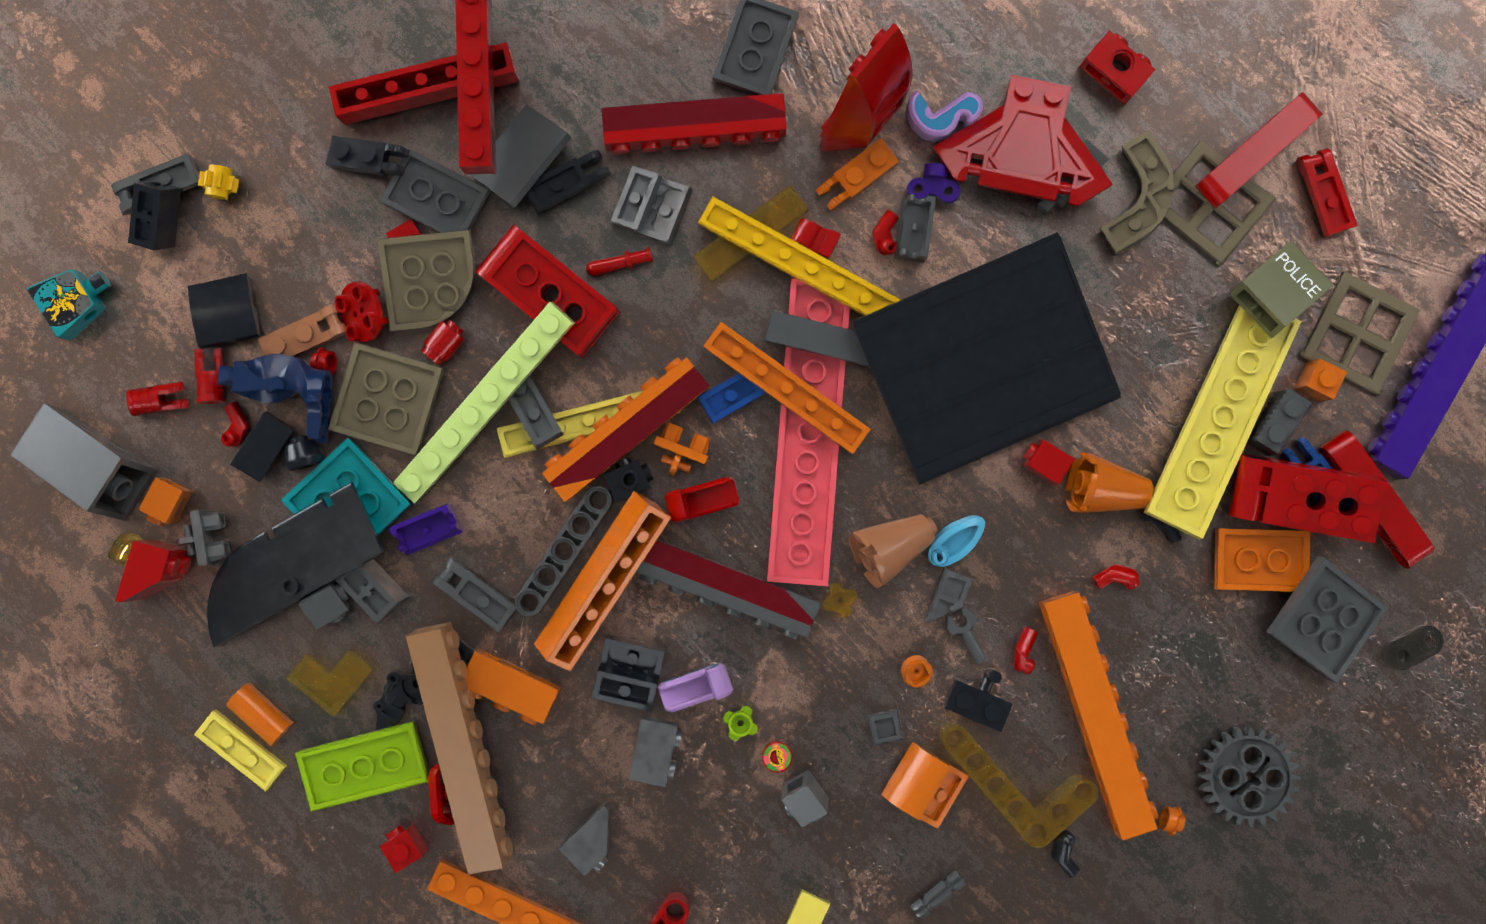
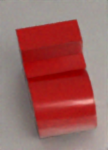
(815, 237)

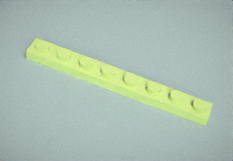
(483, 402)

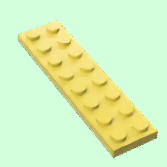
(1219, 425)

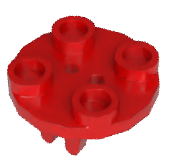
(360, 311)

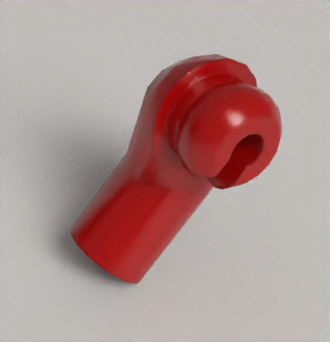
(882, 234)
(1117, 573)
(1022, 651)

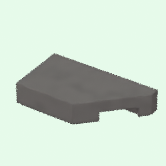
(949, 594)

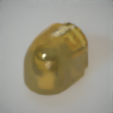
(121, 547)

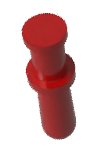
(610, 264)

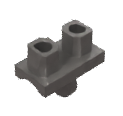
(199, 537)

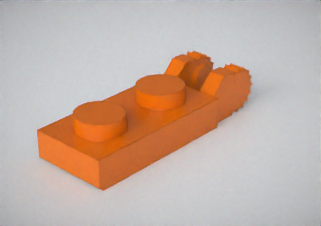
(859, 173)

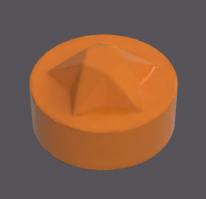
(916, 671)

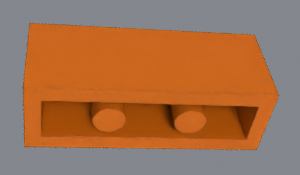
(511, 687)

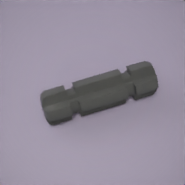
(938, 895)

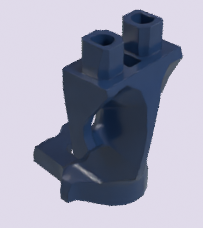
(280, 377)

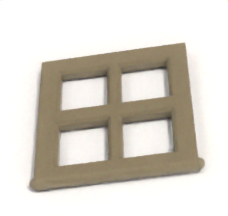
(1190, 227)
(1360, 333)

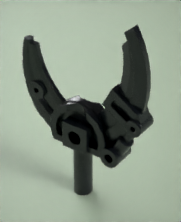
(398, 690)

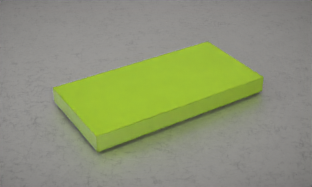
(362, 766)

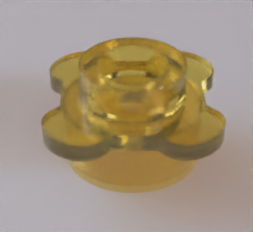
(842, 608)

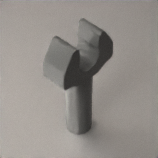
(967, 634)

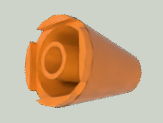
(1105, 486)

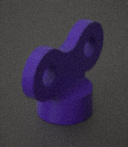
(934, 183)

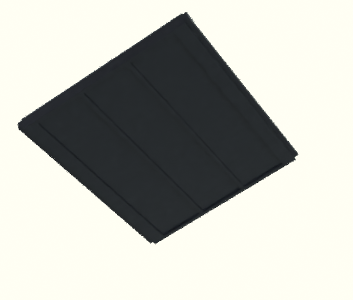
(987, 358)

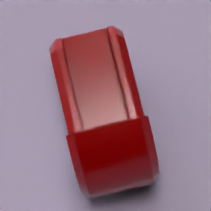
(701, 499)

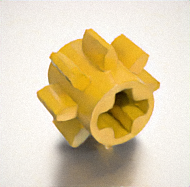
(218, 182)

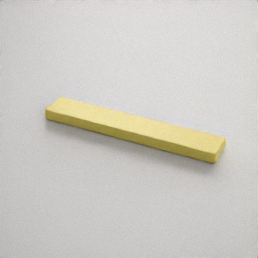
(572, 422)

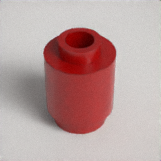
(443, 342)

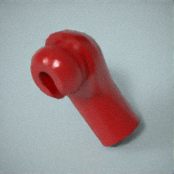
(238, 428)

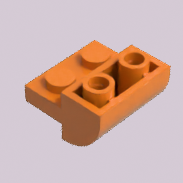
(924, 785)

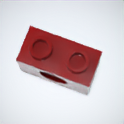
(1119, 83)

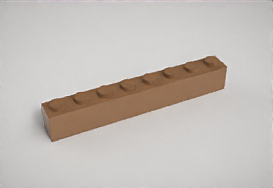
(460, 747)

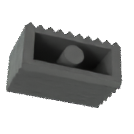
(1278, 422)

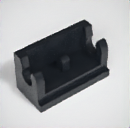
(154, 215)
(262, 446)

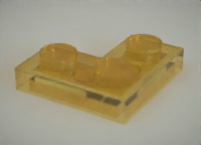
(331, 688)

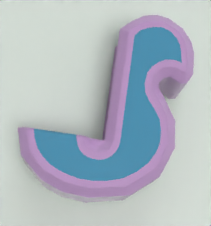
(943, 123)
(695, 687)

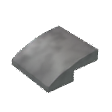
(651, 205)

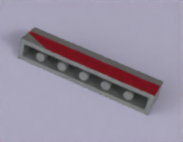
(730, 588)

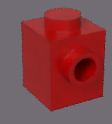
(403, 847)

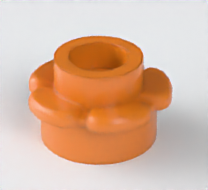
(1172, 820)

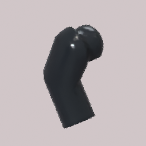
(1061, 853)

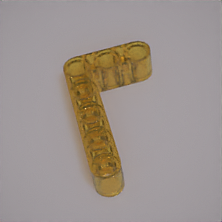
(1008, 792)

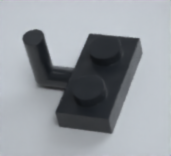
(979, 703)

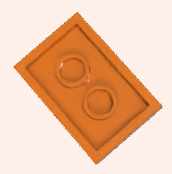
(1260, 559)

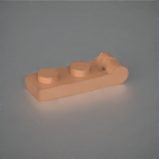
(304, 334)

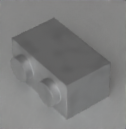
(654, 751)

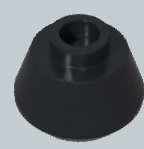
(302, 453)

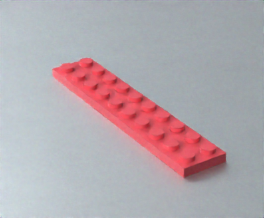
(806, 457)

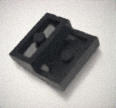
(223, 311)
(628, 672)

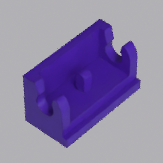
(426, 529)

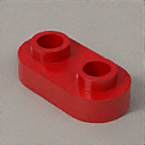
(438, 798)

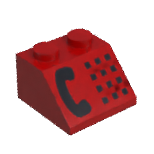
(151, 568)

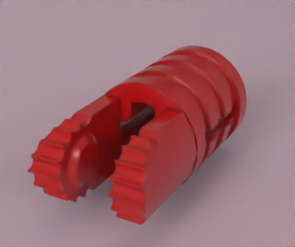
(207, 387)
(154, 399)

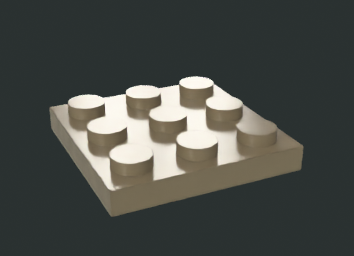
(386, 399)

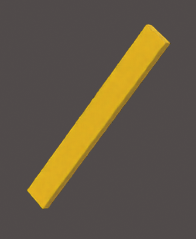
(794, 258)

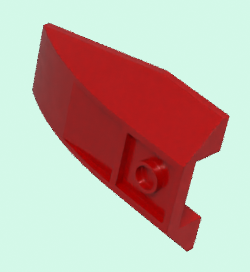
(871, 94)

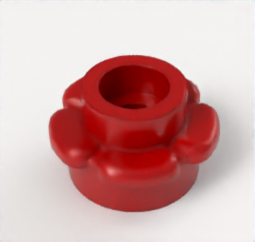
(324, 360)

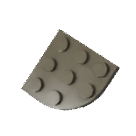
(426, 277)

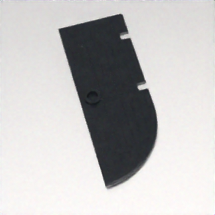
(302, 558)

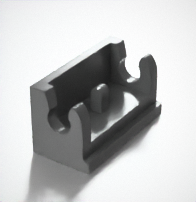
(915, 228)
(373, 590)

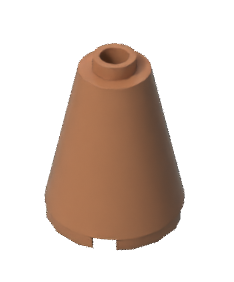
(891, 546)

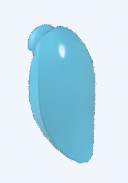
(956, 540)

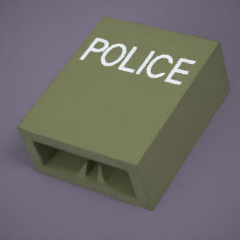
(1281, 289)

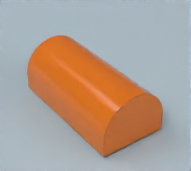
(259, 714)

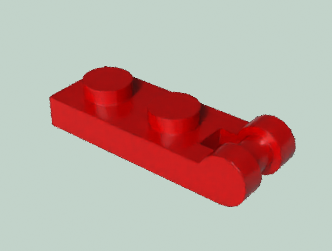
(1327, 192)

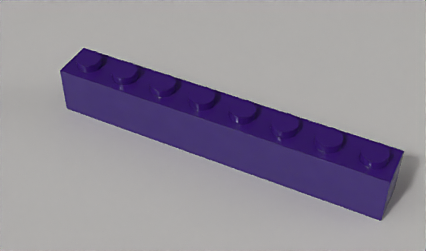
(1435, 380)

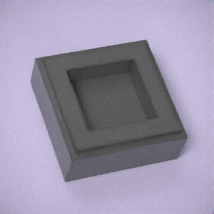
(885, 727)

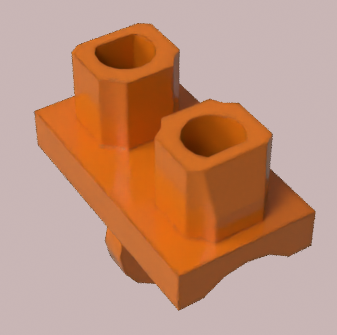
(669, 441)

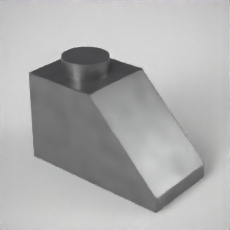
(590, 842)

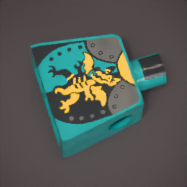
(70, 301)

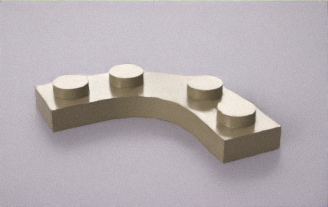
(1155, 196)

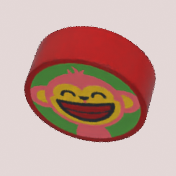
(777, 756)

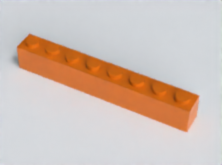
(1098, 715)

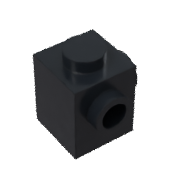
(627, 478)

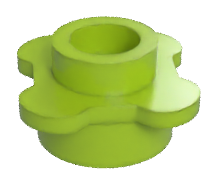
(748, 726)

